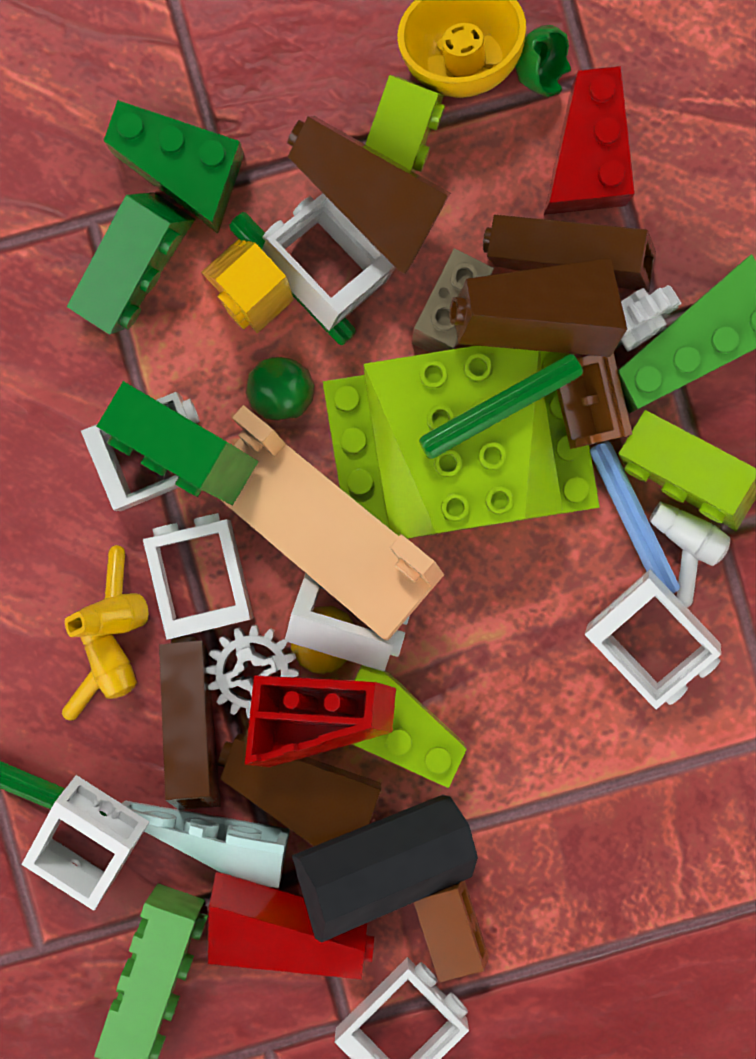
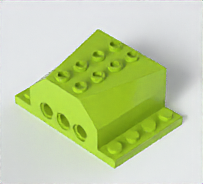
(494, 478)

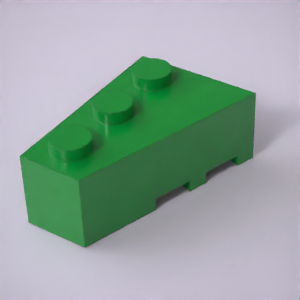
(178, 158)
(129, 261)
(175, 445)

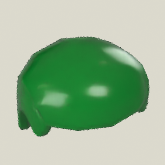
(544, 60)
(279, 388)

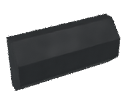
(385, 866)

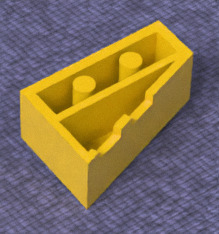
(249, 285)

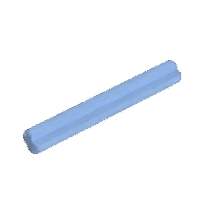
(632, 514)

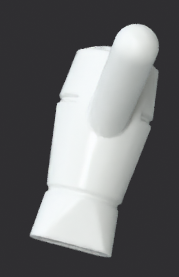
(697, 539)

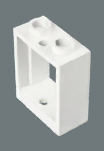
(373, 263)
(109, 467)
(208, 620)
(337, 636)
(673, 685)
(80, 808)
(360, 1046)

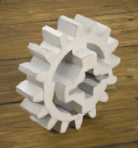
(646, 315)
(245, 651)

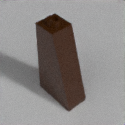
(373, 191)
(541, 243)
(543, 309)
(188, 725)
(302, 794)

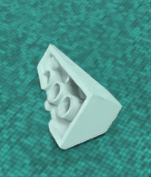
(225, 844)

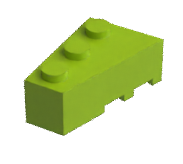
(404, 122)
(690, 470)
(418, 737)

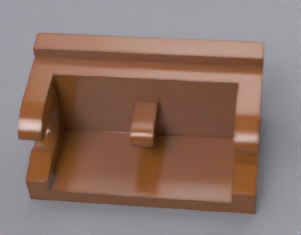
(594, 403)
(452, 933)

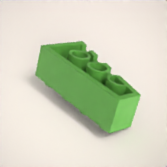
(697, 342)
(151, 974)

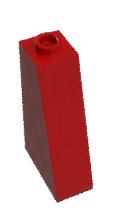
(273, 932)

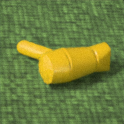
(116, 612)
(109, 672)

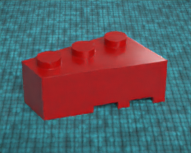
(594, 146)
(312, 716)

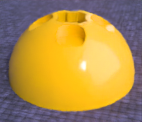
(461, 44)

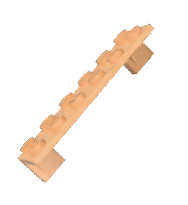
(330, 533)

